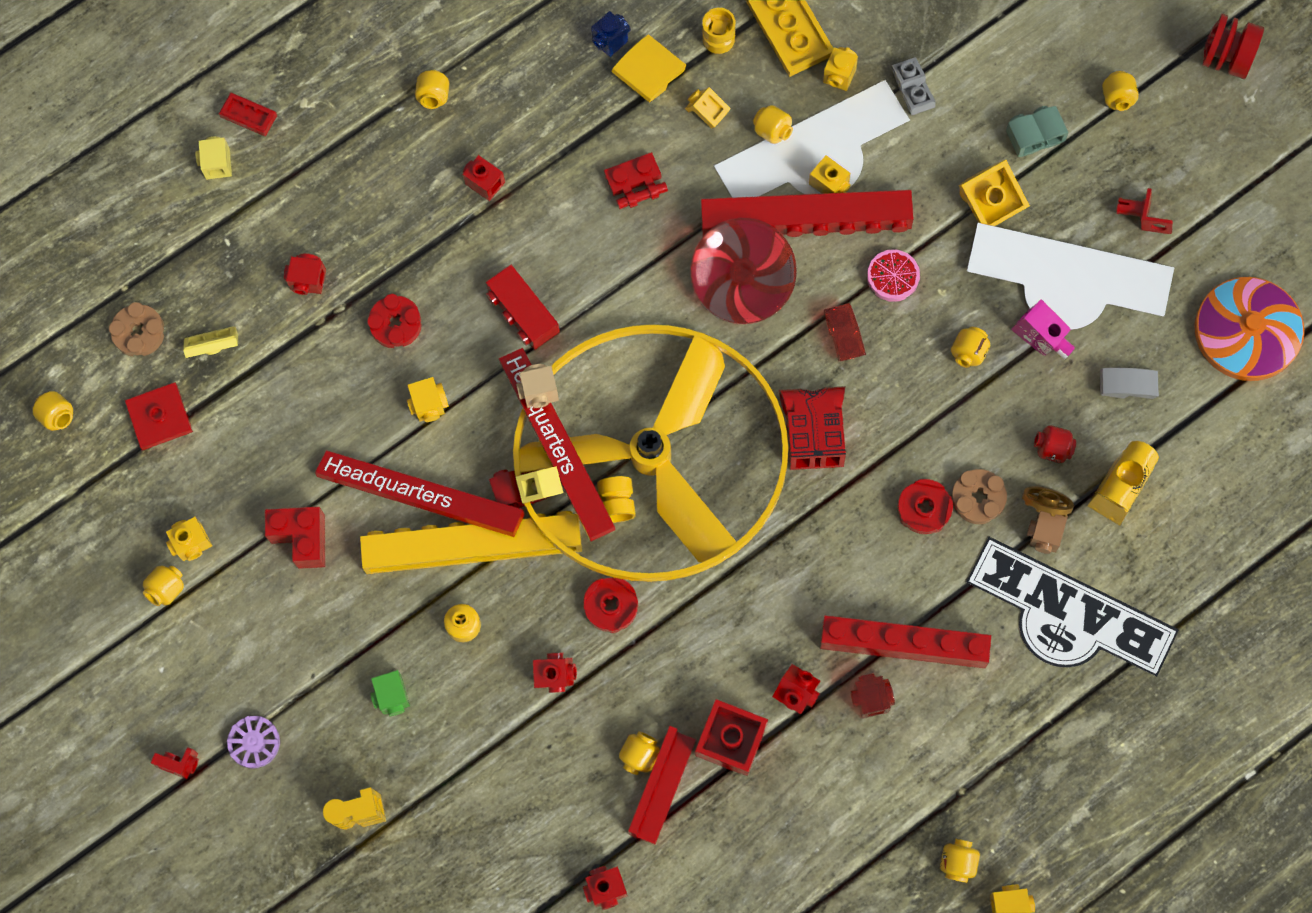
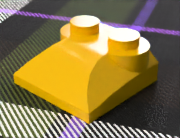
(993, 194)

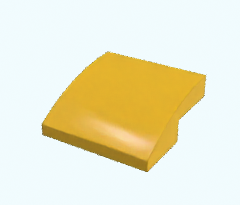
(648, 68)

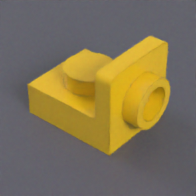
(708, 106)

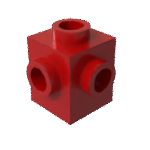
(554, 672)
(797, 689)
(615, 891)

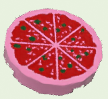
(893, 275)

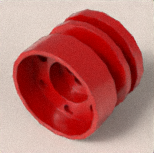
(1233, 46)

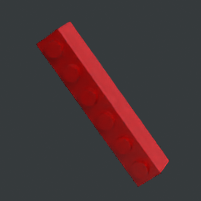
(905, 642)

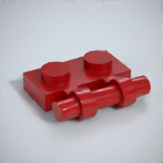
(634, 174)

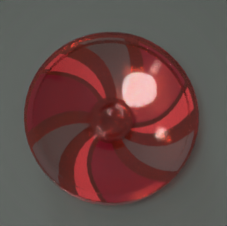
(743, 271)

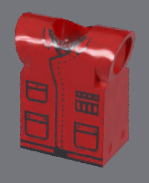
(814, 427)

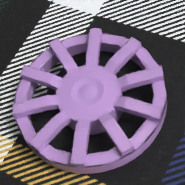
(253, 742)

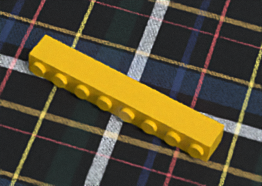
(464, 544)

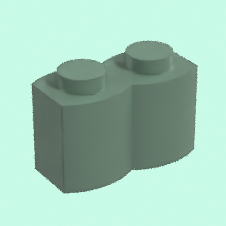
(1036, 131)

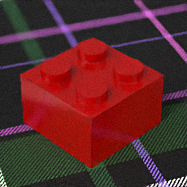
(731, 737)

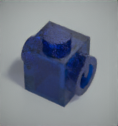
(610, 33)

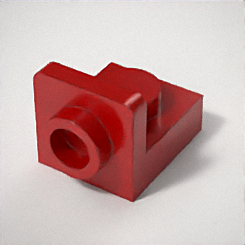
(171, 764)

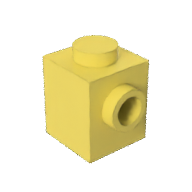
(214, 158)
(539, 484)

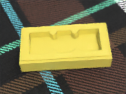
(210, 342)

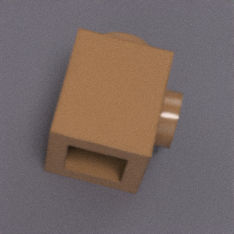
(1046, 532)

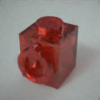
(872, 695)

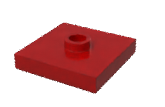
(158, 416)

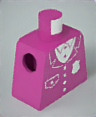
(1044, 330)

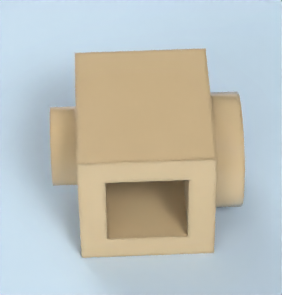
(537, 386)

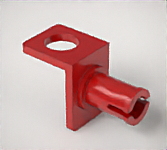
(1141, 209)

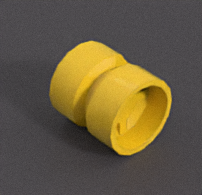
(718, 30)
(615, 496)

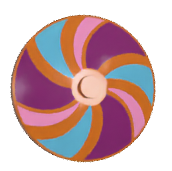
(1249, 328)

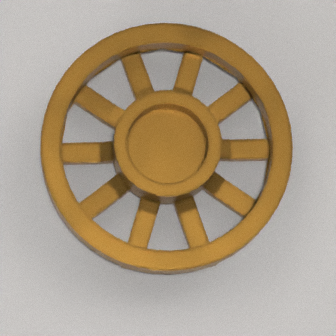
(1048, 501)

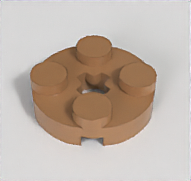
(136, 344)
(967, 506)

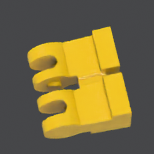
(363, 810)

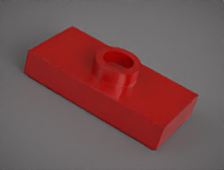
(248, 114)

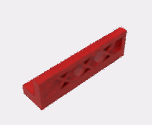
(661, 786)

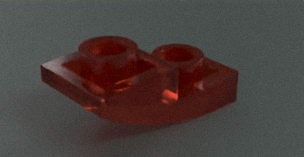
(845, 332)

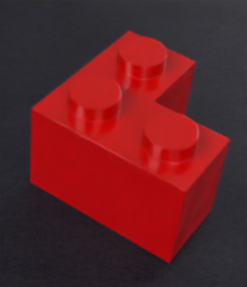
(303, 529)

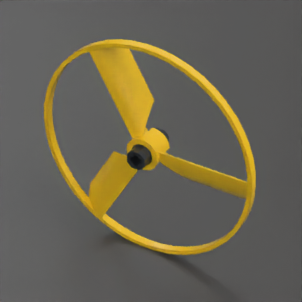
(652, 453)

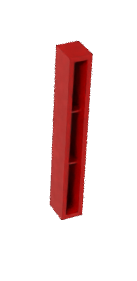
(817, 212)

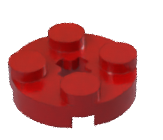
(397, 335)
(938, 498)
(611, 620)

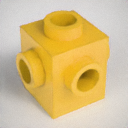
(188, 539)

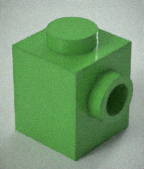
(390, 693)

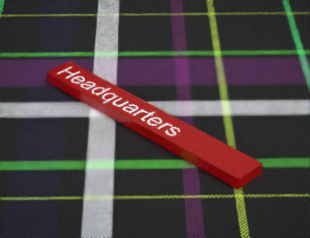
(561, 454)
(420, 493)

